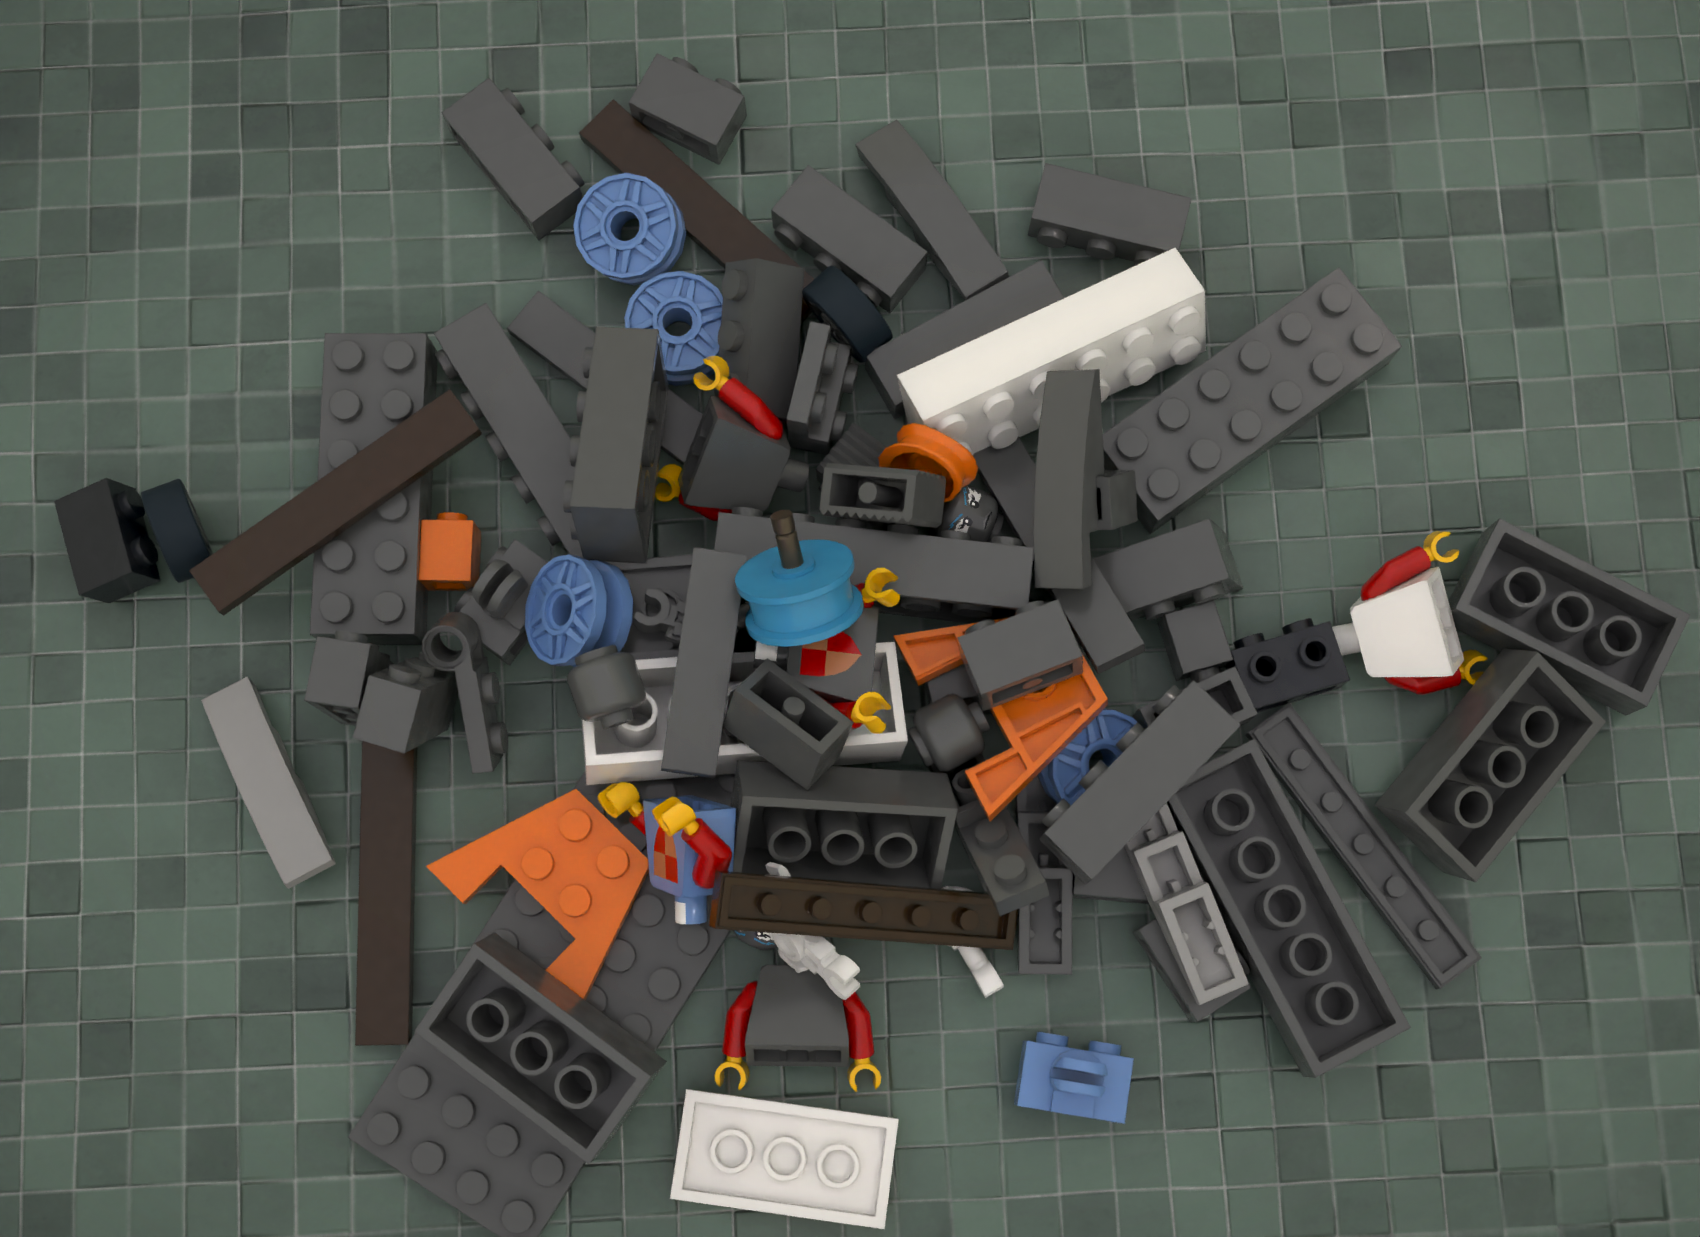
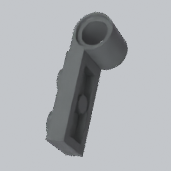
(476, 688)

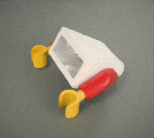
(1408, 625)

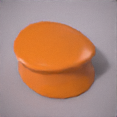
(933, 452)

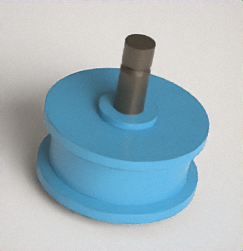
(798, 588)

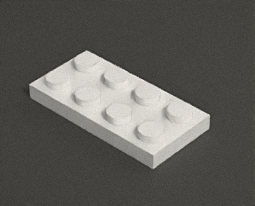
(784, 1158)

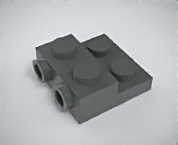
(818, 392)

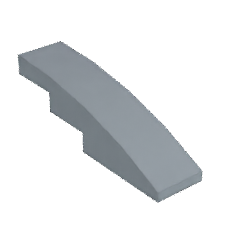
(268, 782)
(1185, 909)

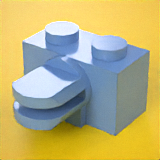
(1073, 1079)

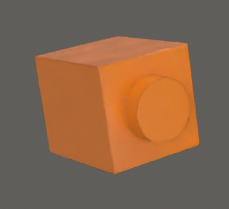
(449, 553)

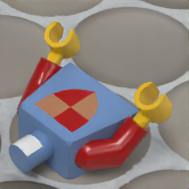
(684, 843)

